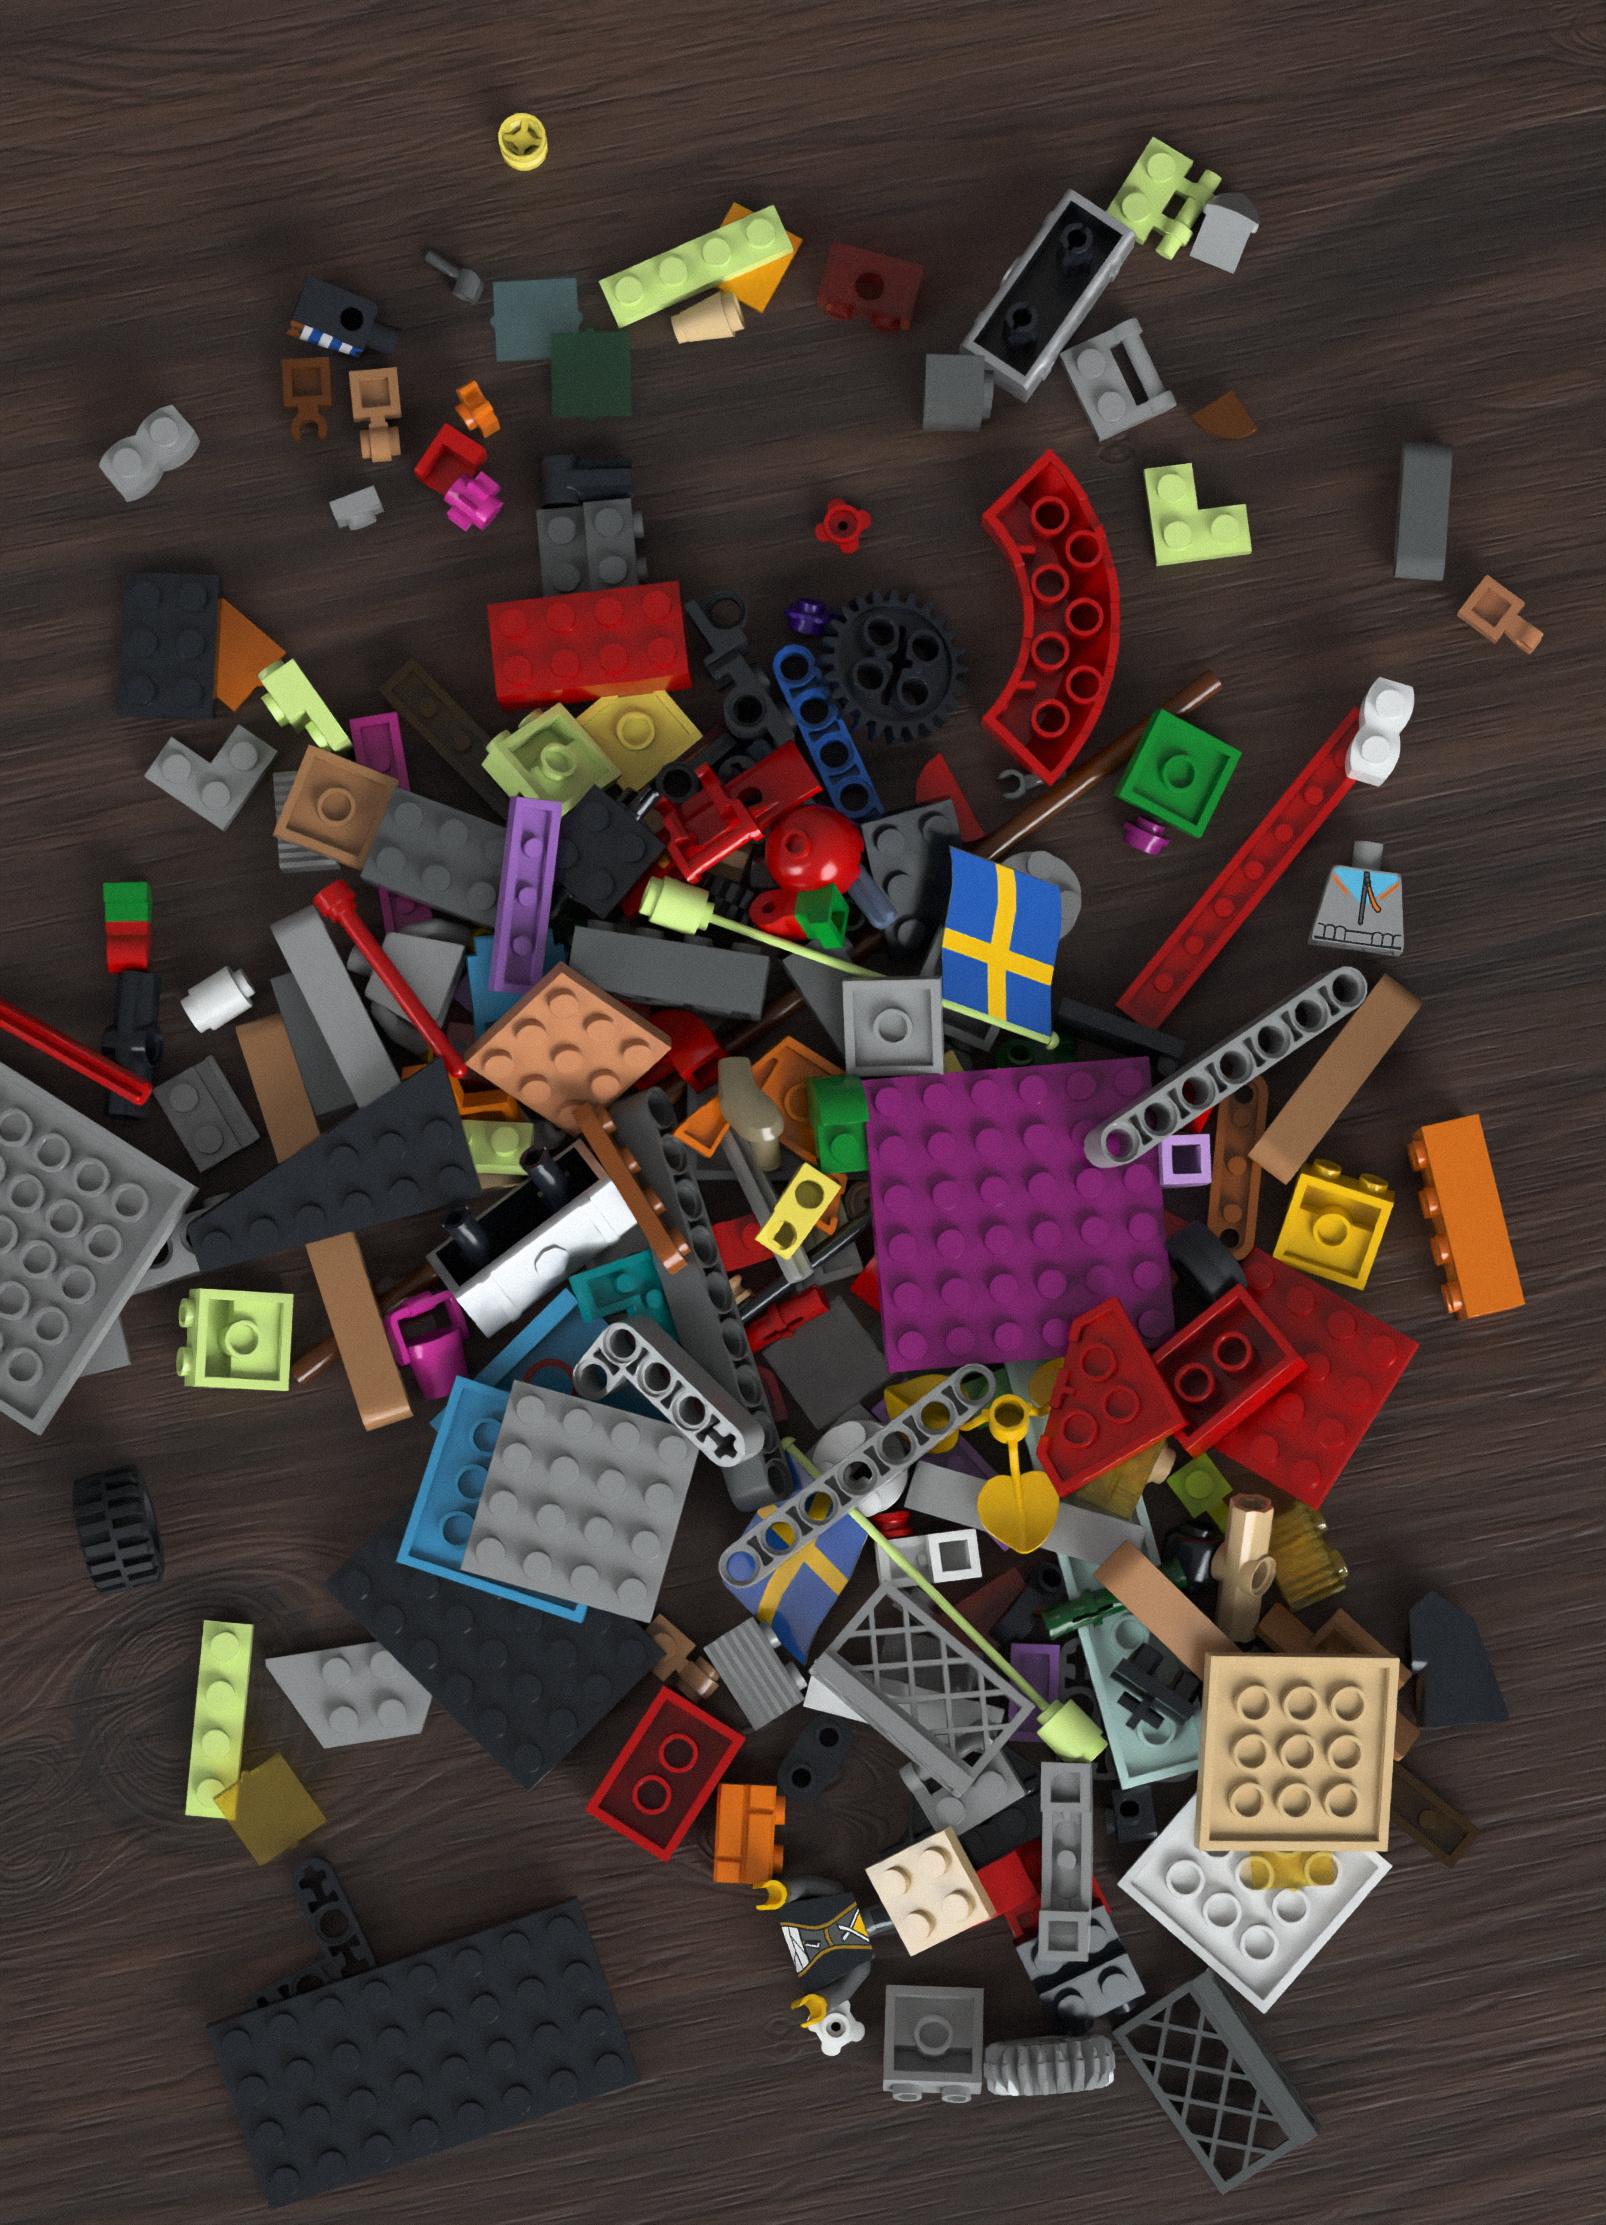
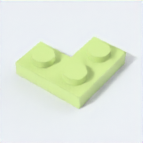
(1183, 531)

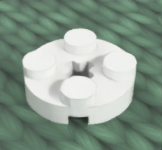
(846, 1438)

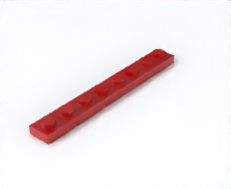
(1242, 882)

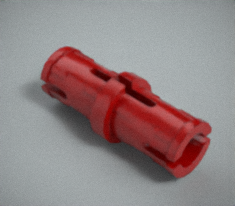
(786, 1317)

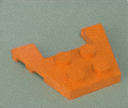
(782, 1077)

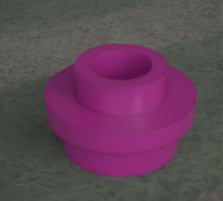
(1145, 835)

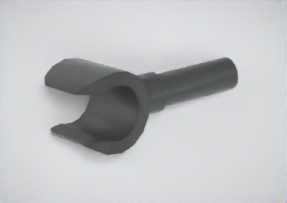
(468, 284)
(1026, 782)

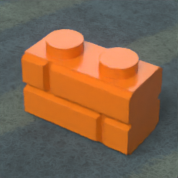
(747, 1831)

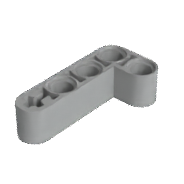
(673, 1399)

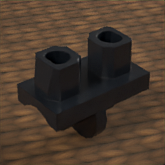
(1173, 1701)

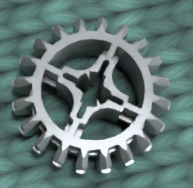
(1049, 2065)

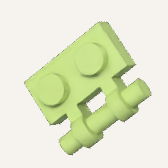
(1150, 189)

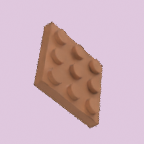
(567, 1048)

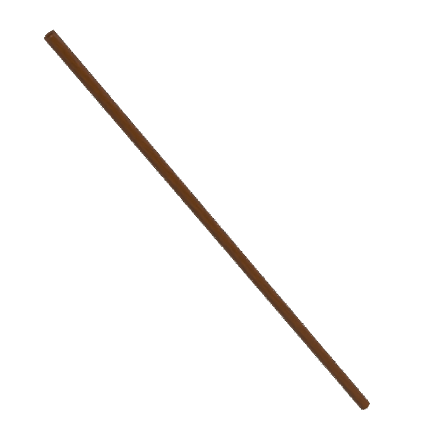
(864, 944)

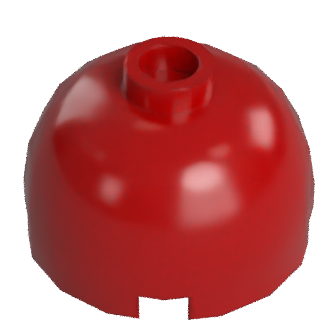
(814, 849)

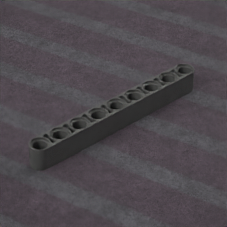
(701, 1291)

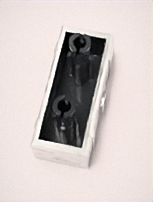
(1048, 293)
(530, 1235)

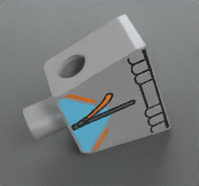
(1361, 906)

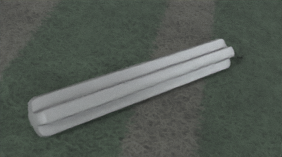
(762, 1199)

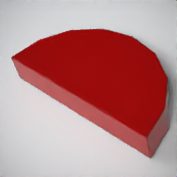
(938, 781)

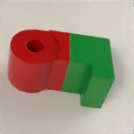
(802, 915)
(128, 926)

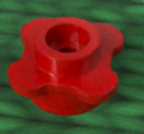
(837, 513)

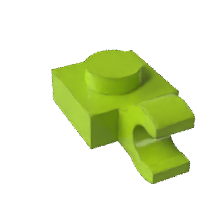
(1201, 1489)

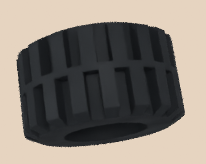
(118, 1530)

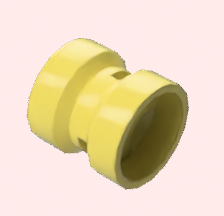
(523, 131)

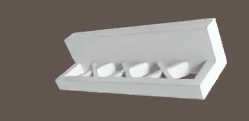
(930, 1713)

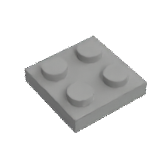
(893, 1025)

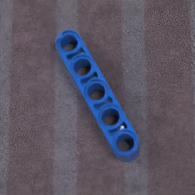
(827, 733)

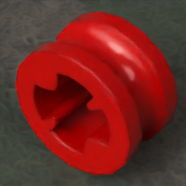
(892, 1524)

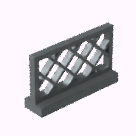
(1252, 2056)

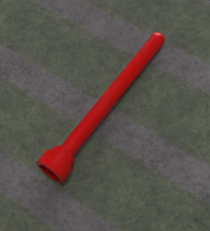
(338, 904)

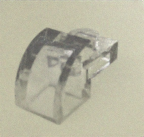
(961, 1676)

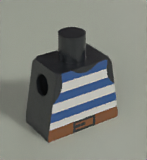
(319, 317)

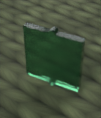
(590, 374)

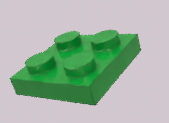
(1177, 773)

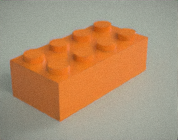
(1466, 1218)

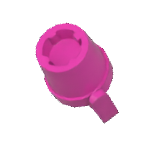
(435, 1355)

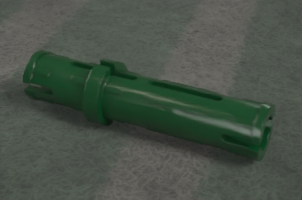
(1098, 1604)

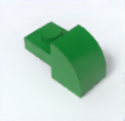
(838, 1116)

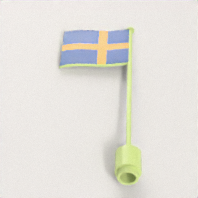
(994, 942)
(809, 1583)

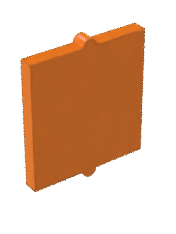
(242, 656)

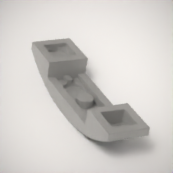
(1066, 1861)

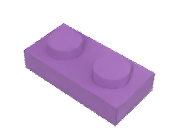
(1040, 1668)

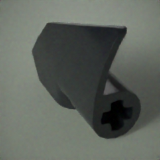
(1449, 1667)

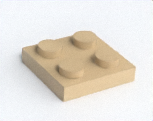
(931, 1890)

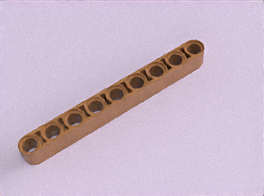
(335, 1260)

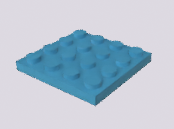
(452, 1492)

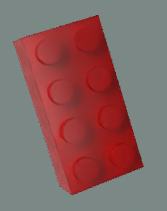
(590, 646)

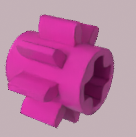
(473, 501)

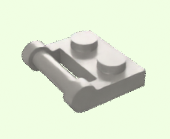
(1102, 385)
(989, 1793)

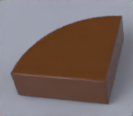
(1225, 418)

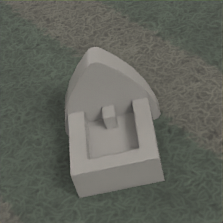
(1225, 230)

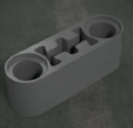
(1422, 510)

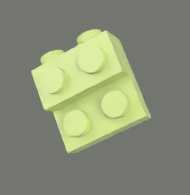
(296, 702)
(549, 759)
(236, 1339)

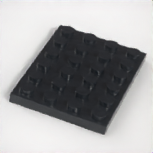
(502, 1669)

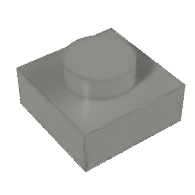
(357, 509)

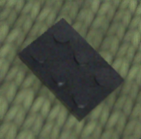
(170, 646)
(913, 868)

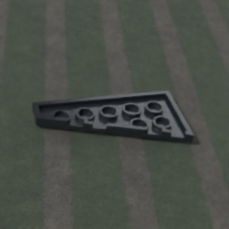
(369, 1169)

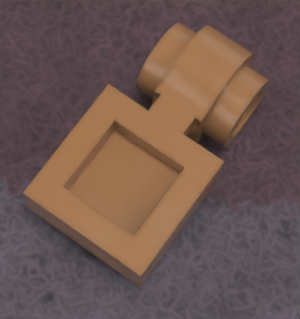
(375, 399)
(697, 1677)

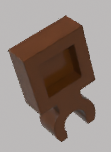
(306, 389)

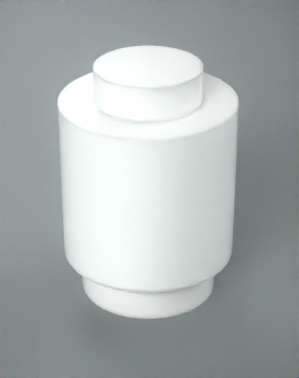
(218, 999)

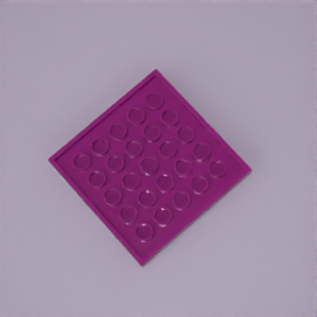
(998, 1219)

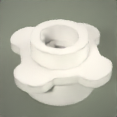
(833, 2040)

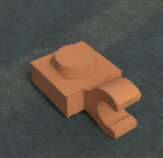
(1495, 611)

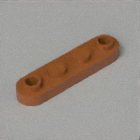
(1234, 1174)
(643, 1203)

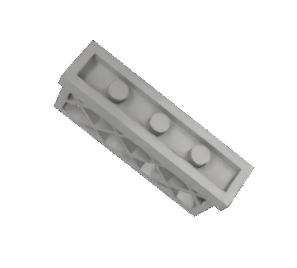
(892, 1720)

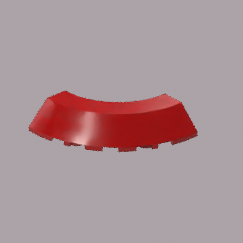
(1067, 618)

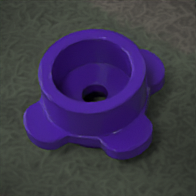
(808, 616)

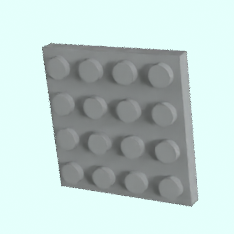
(581, 1501)

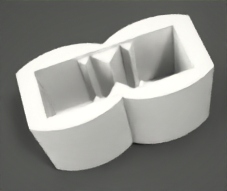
(1381, 720)

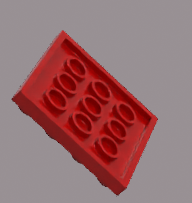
(1320, 1416)

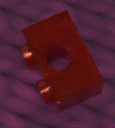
(850, 267)

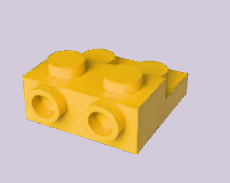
(1334, 1223)

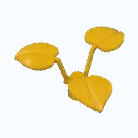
(1013, 1507)

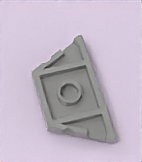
(352, 1693)

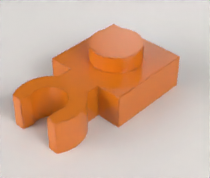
(476, 410)

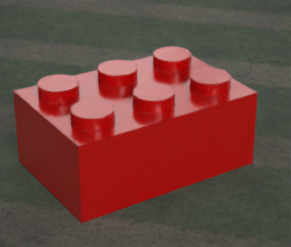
(1225, 1368)
(665, 1773)

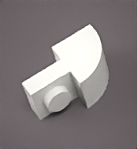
(936, 1556)

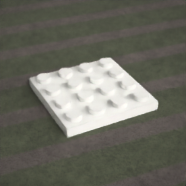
(1244, 1934)

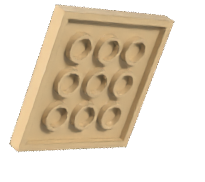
(1296, 1752)

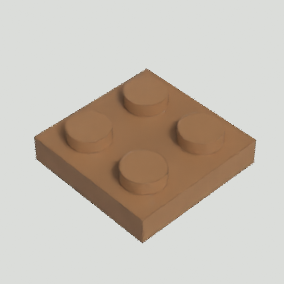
(335, 807)

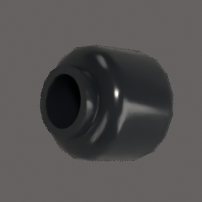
(1194, 1546)

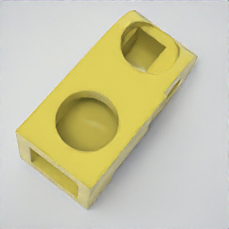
(797, 1211)

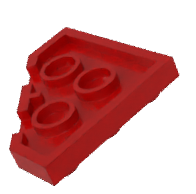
(1104, 1401)

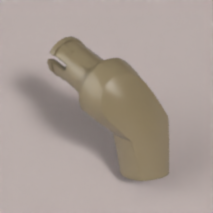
(750, 1112)

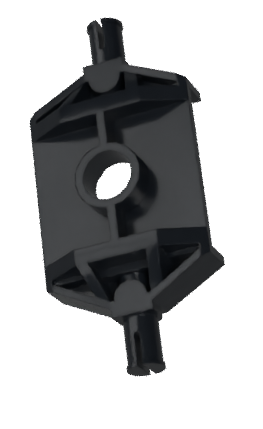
(1003, 1833)

